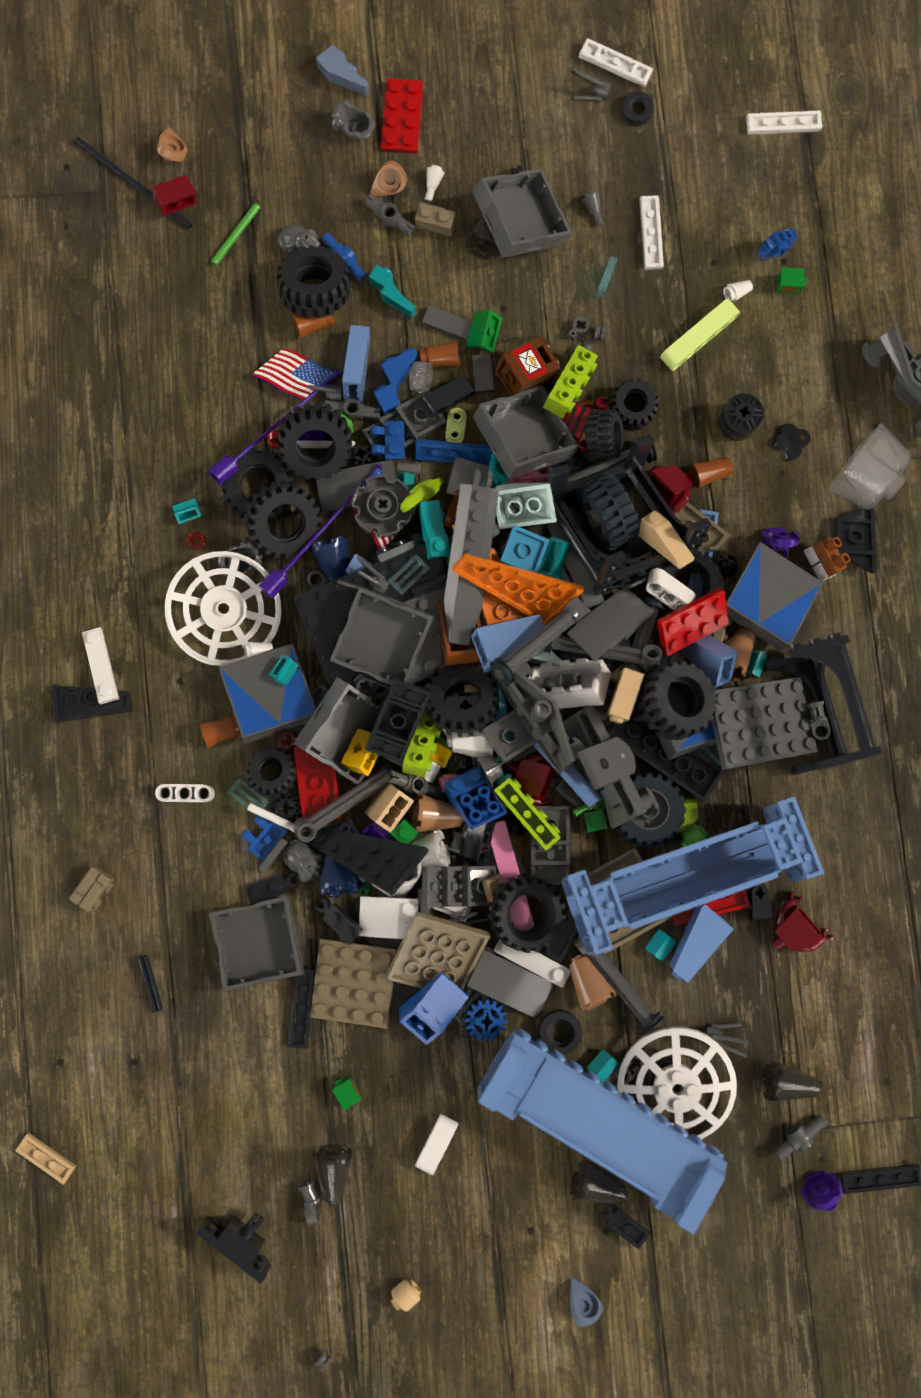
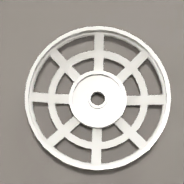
(210, 603)
(680, 1074)

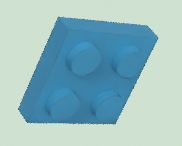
(524, 549)

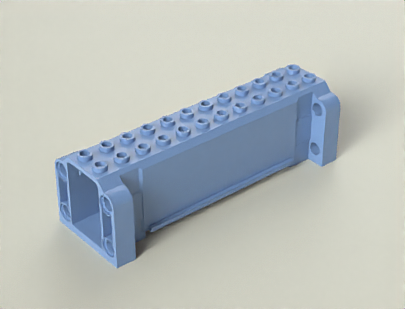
(692, 876)
(605, 1127)

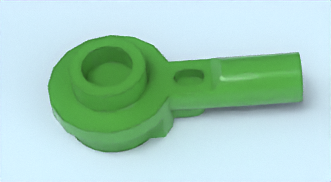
(584, 808)

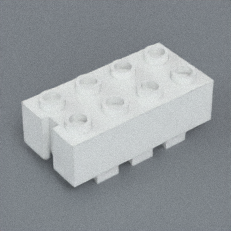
(594, 682)

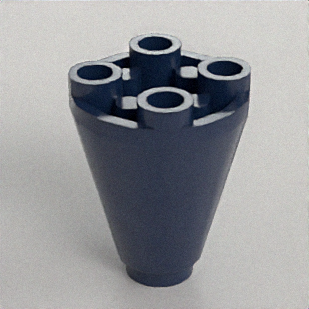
(332, 557)
(336, 879)

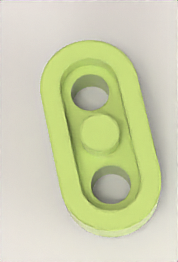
(456, 426)

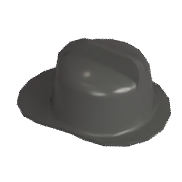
(490, 767)

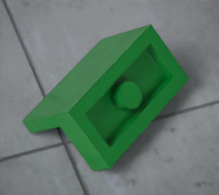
(484, 331)

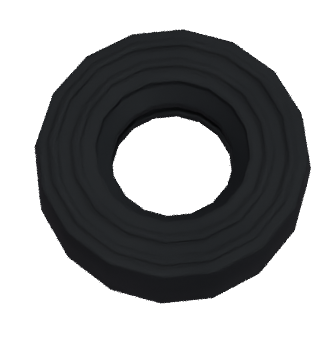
(637, 97)

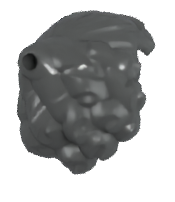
(352, 121)
(297, 236)
(246, 548)
(303, 860)

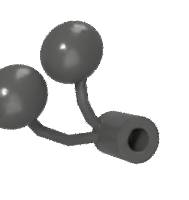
(572, 335)

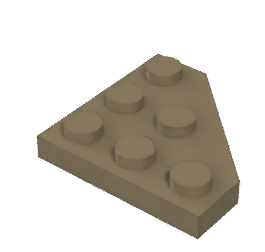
(715, 535)

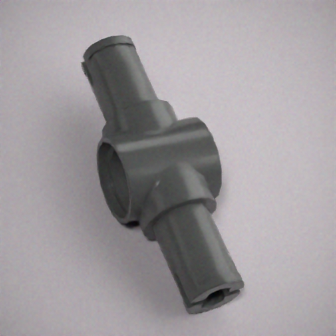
(384, 208)
(362, 410)
(407, 784)
(800, 1137)

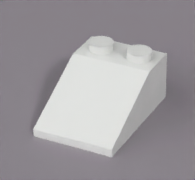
(386, 916)

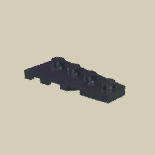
(82, 703)

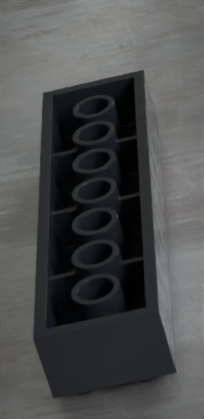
(690, 772)

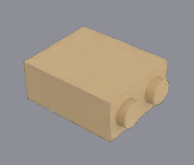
(624, 696)
(388, 807)

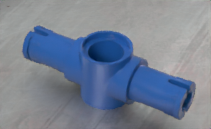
(347, 254)

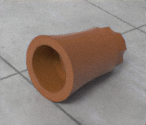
(310, 325)
(441, 355)
(710, 471)
(219, 730)

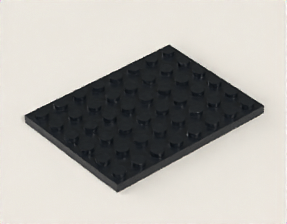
(328, 606)

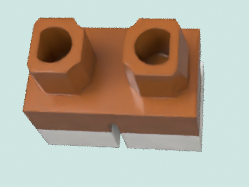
(827, 551)

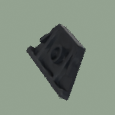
(858, 538)

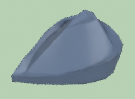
(584, 1304)

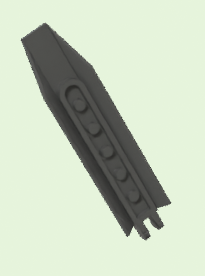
(473, 537)

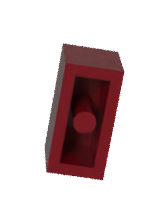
(174, 195)

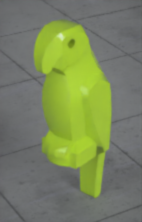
(421, 492)

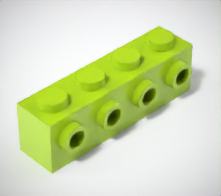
(570, 382)
(418, 755)
(527, 814)

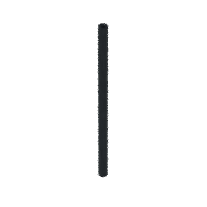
(127, 178)

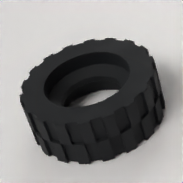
(573, 1024)

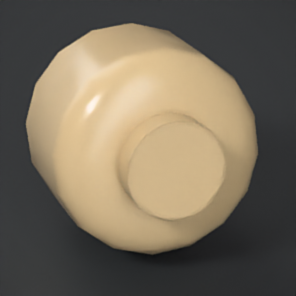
(405, 1295)

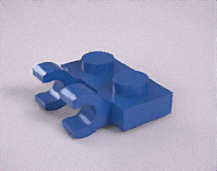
(394, 440)
(266, 840)

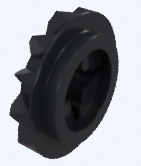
(292, 801)

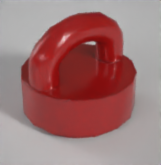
(273, 438)

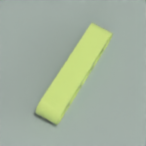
(700, 334)

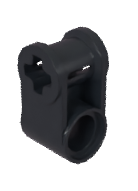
(759, 904)

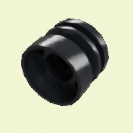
(731, 420)

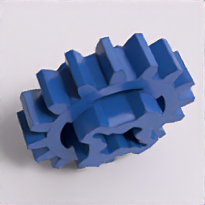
(777, 244)
(493, 1020)

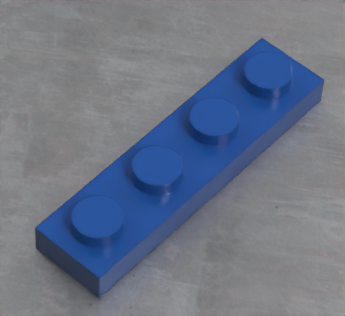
(448, 451)

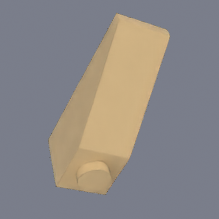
(664, 539)

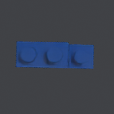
(395, 371)

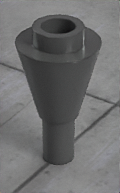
(592, 202)

